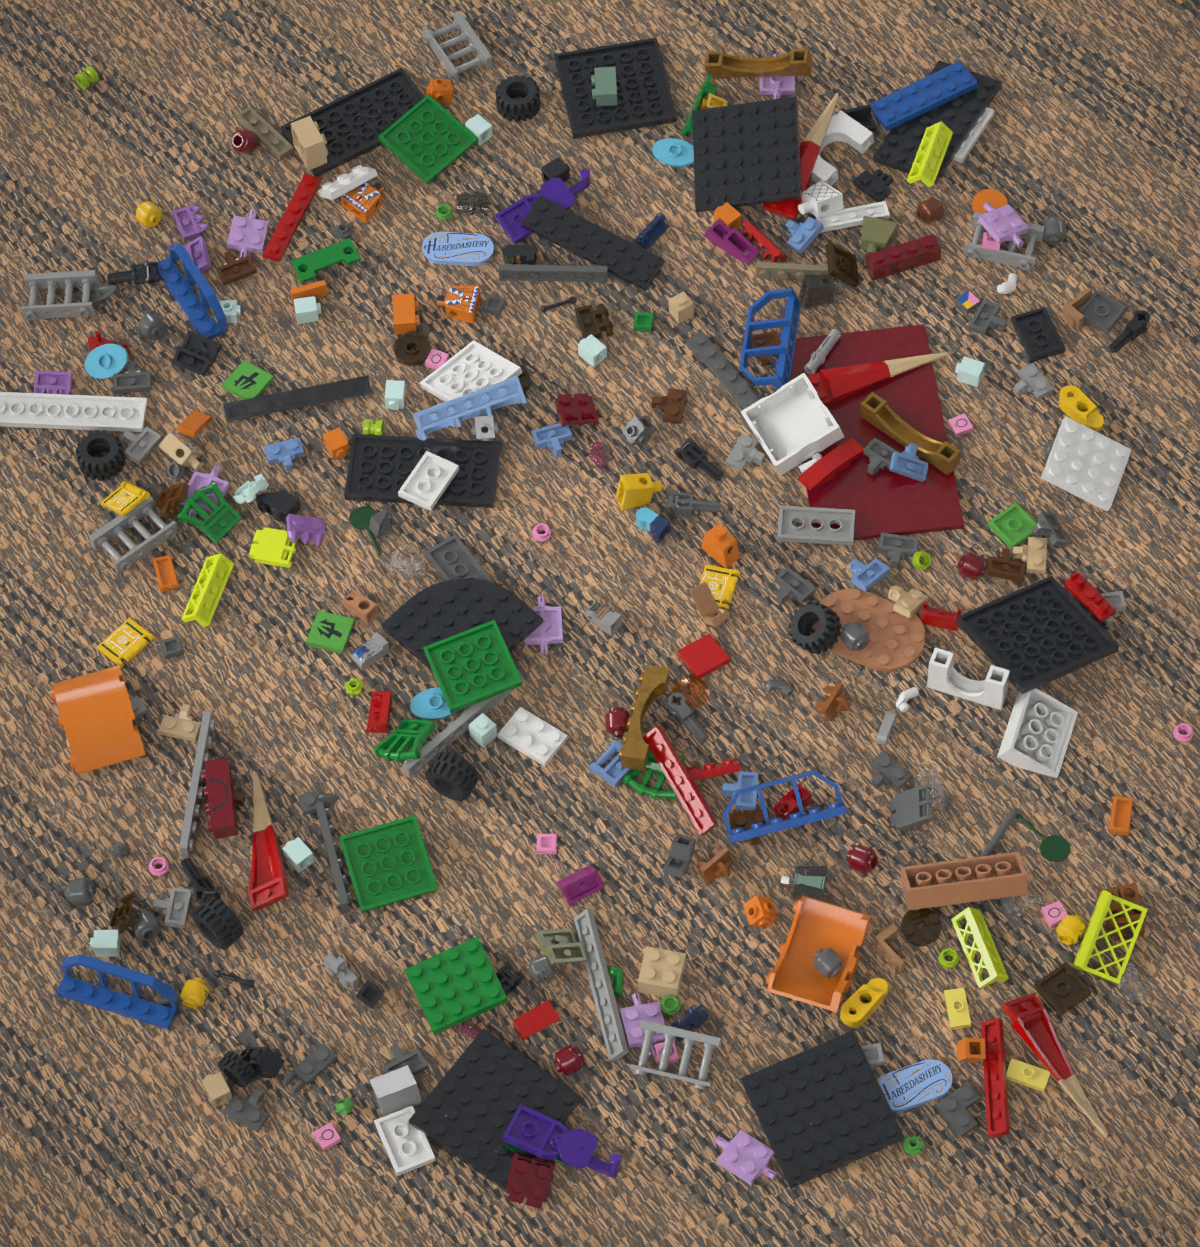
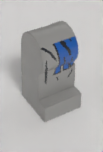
(371, 651)

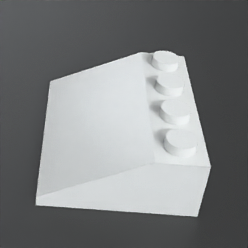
(1037, 733)

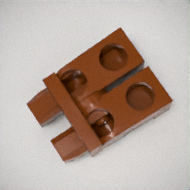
(1121, 920)

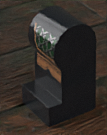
(519, 254)

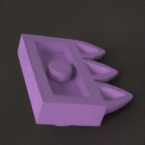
(188, 223)
(199, 253)
(52, 382)
(306, 528)

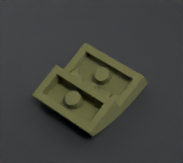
(561, 946)

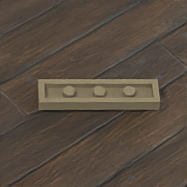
(265, 133)
(788, 270)

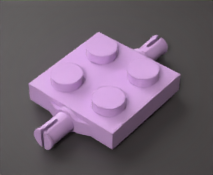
(777, 85)
(1003, 224)
(248, 234)
(201, 481)
(550, 630)
(631, 1020)
(745, 1157)

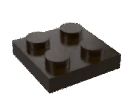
(842, 264)
(1062, 989)

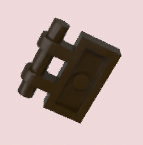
(588, 324)

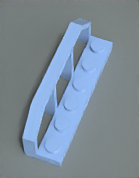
(477, 403)

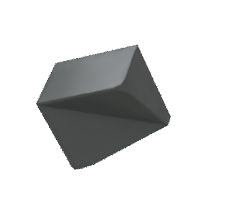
(380, 523)

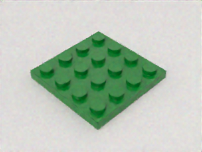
(428, 139)
(472, 666)
(388, 863)
(456, 985)

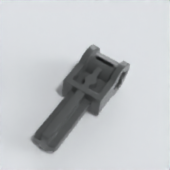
(684, 504)
(686, 716)

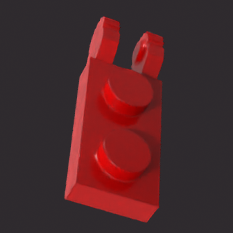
(712, 770)

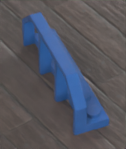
(185, 296)
(788, 338)
(778, 824)
(115, 1001)

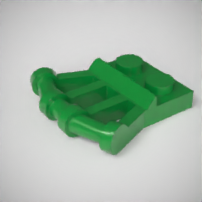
(219, 521)
(407, 734)
(651, 767)

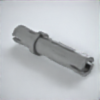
(819, 356)

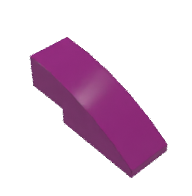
(731, 242)

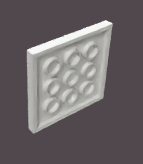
(469, 371)
(1086, 463)

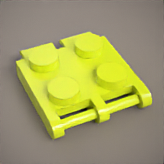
(272, 547)

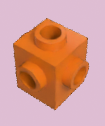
(440, 90)
(760, 911)

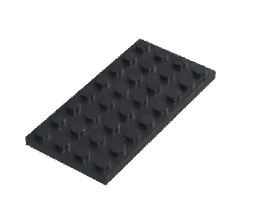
(958, 115)
(359, 117)
(384, 463)

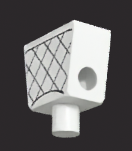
(821, 200)

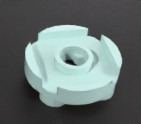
(249, 489)

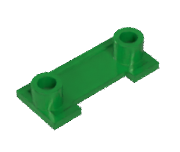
(705, 89)
(328, 256)

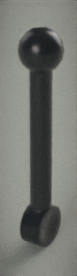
(572, 300)
(249, 983)

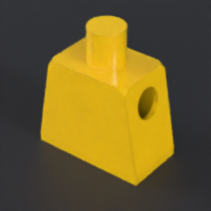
(636, 490)

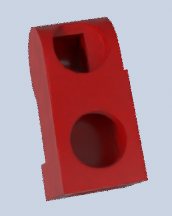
(788, 803)

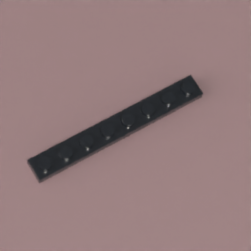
(297, 398)

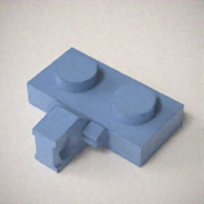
(803, 233)
(552, 437)
(284, 452)
(909, 464)
(868, 575)
(746, 800)

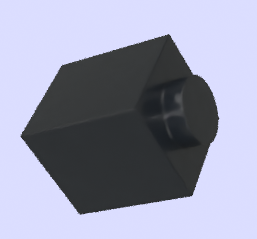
(555, 169)
(370, 995)

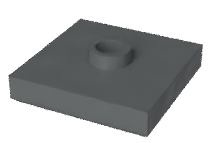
(1102, 312)

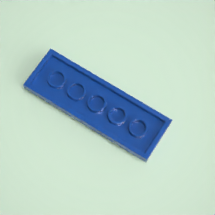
(923, 95)

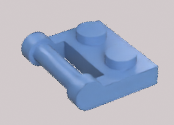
(613, 772)

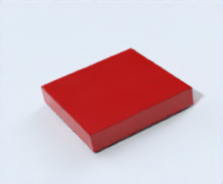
(703, 656)

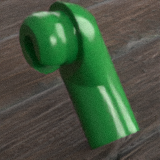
(617, 973)

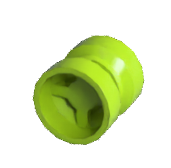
(87, 77)
(373, 428)

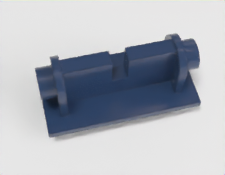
(652, 232)
(694, 1016)

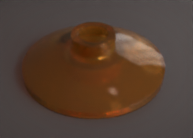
(696, 697)

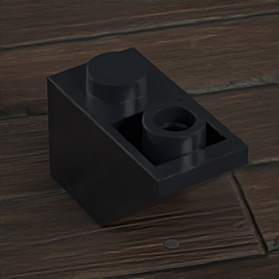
(278, 504)
(263, 1060)

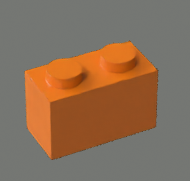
(405, 313)

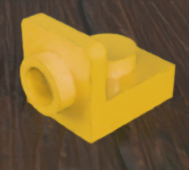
(712, 101)

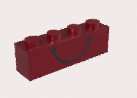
(903, 257)
(220, 798)

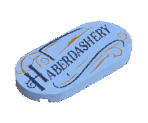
(458, 248)
(916, 1084)

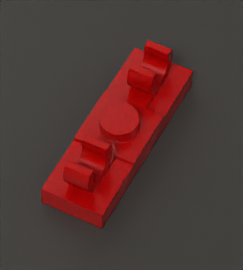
(763, 242)
(1089, 597)

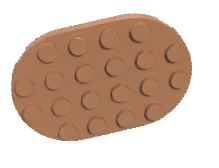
(893, 638)

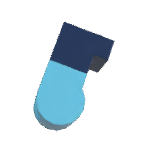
(652, 522)

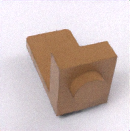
(1070, 309)
(707, 606)
(885, 937)

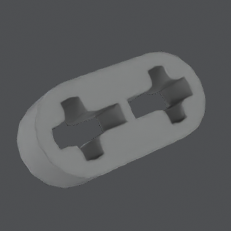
(886, 728)

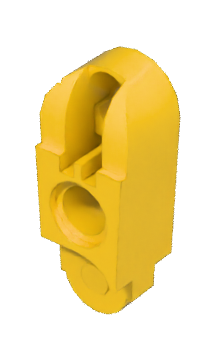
(1076, 404)
(873, 991)

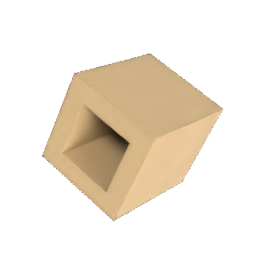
(681, 307)
(216, 1089)

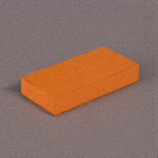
(315, 289)
(193, 424)
(165, 573)
(1120, 815)

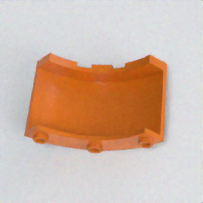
(97, 719)
(818, 927)

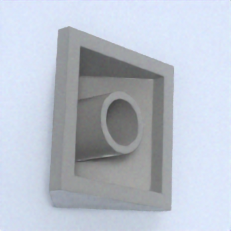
(396, 1091)

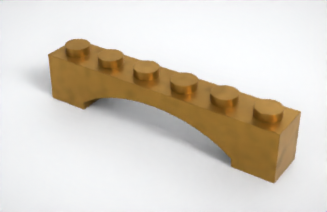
(723, 65)
(939, 454)
(653, 684)

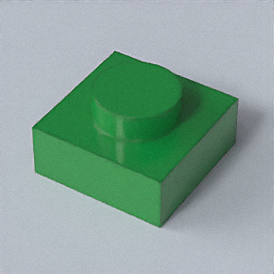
(643, 322)

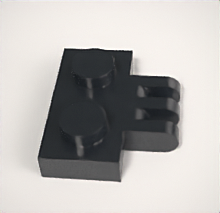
(874, 185)

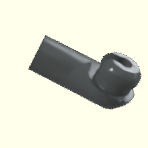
(779, 685)

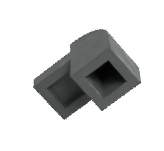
(680, 856)

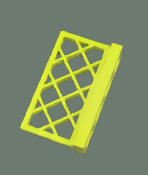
(1093, 930)

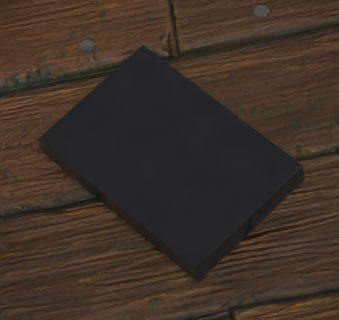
(1038, 334)

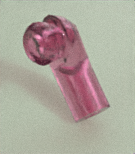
(595, 454)
(466, 1030)

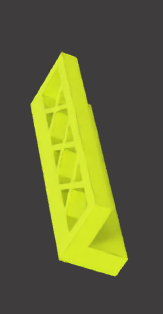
(930, 154)
(208, 589)
(985, 944)

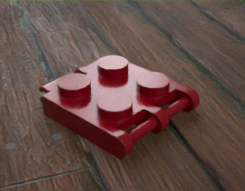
(576, 408)
(529, 1180)

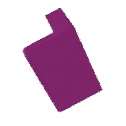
(580, 884)

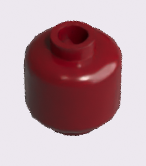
(244, 141)
(971, 566)
(616, 721)
(862, 859)
(568, 1060)

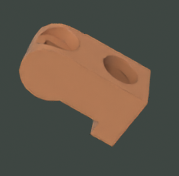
(361, 607)

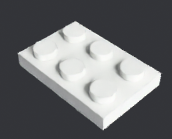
(347, 182)
(428, 480)
(532, 736)
(404, 1143)

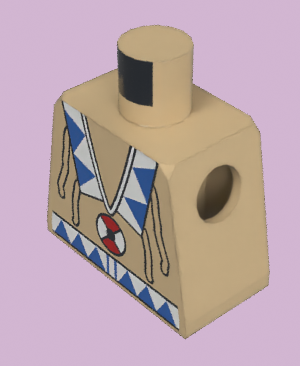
(182, 450)

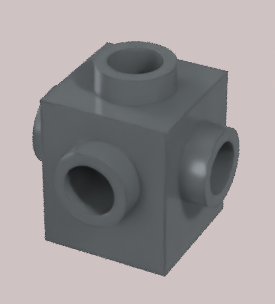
(638, 430)

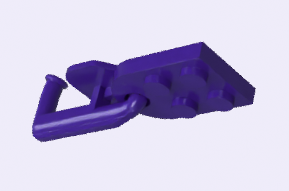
(553, 190)
(552, 1140)

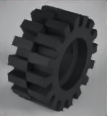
(236, 1069)

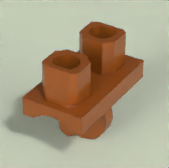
(836, 701)
(717, 866)

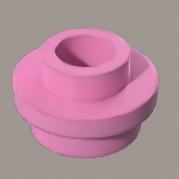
(541, 528)
(1183, 728)
(156, 862)

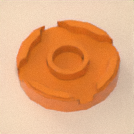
(992, 196)

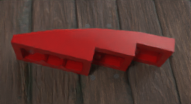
(830, 464)

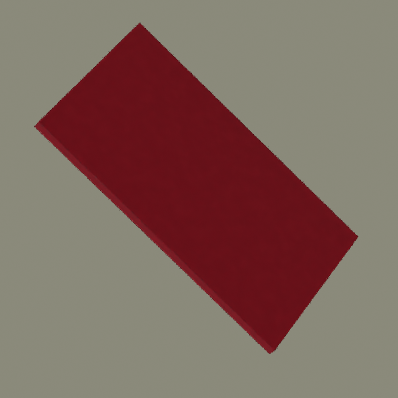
(887, 499)

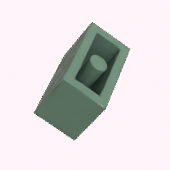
(605, 86)

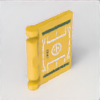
(125, 498)
(720, 583)
(125, 642)

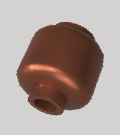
(930, 210)

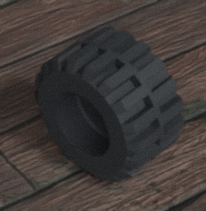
(518, 108)
(104, 466)
(826, 633)
(452, 776)
(217, 923)

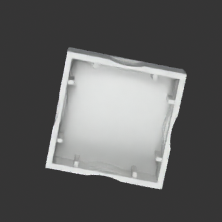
(792, 424)

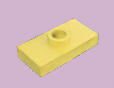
(957, 1008)
(1027, 1075)

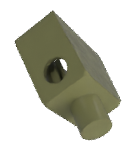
(877, 234)

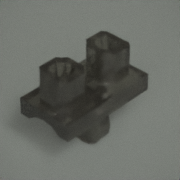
(472, 203)

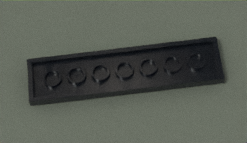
(593, 243)

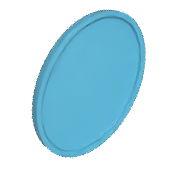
(673, 152)
(106, 361)
(430, 705)

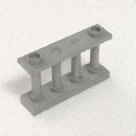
(467, 35)
(1008, 257)
(60, 280)
(118, 525)
(690, 1039)

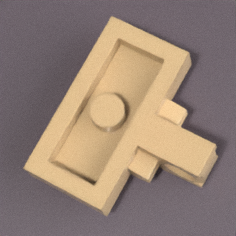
(1033, 554)
(907, 603)
(181, 725)

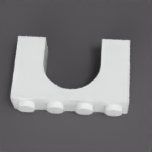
(846, 130)
(946, 679)

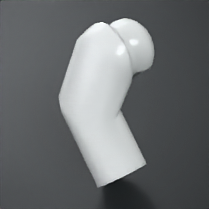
(1009, 286)
(805, 466)
(904, 697)

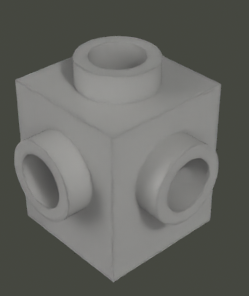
(488, 421)

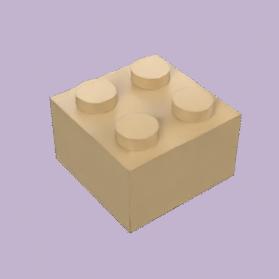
(309, 142)
(661, 972)

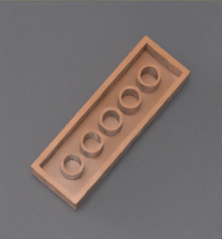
(963, 881)

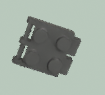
(911, 808)

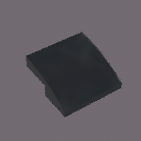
(196, 353)

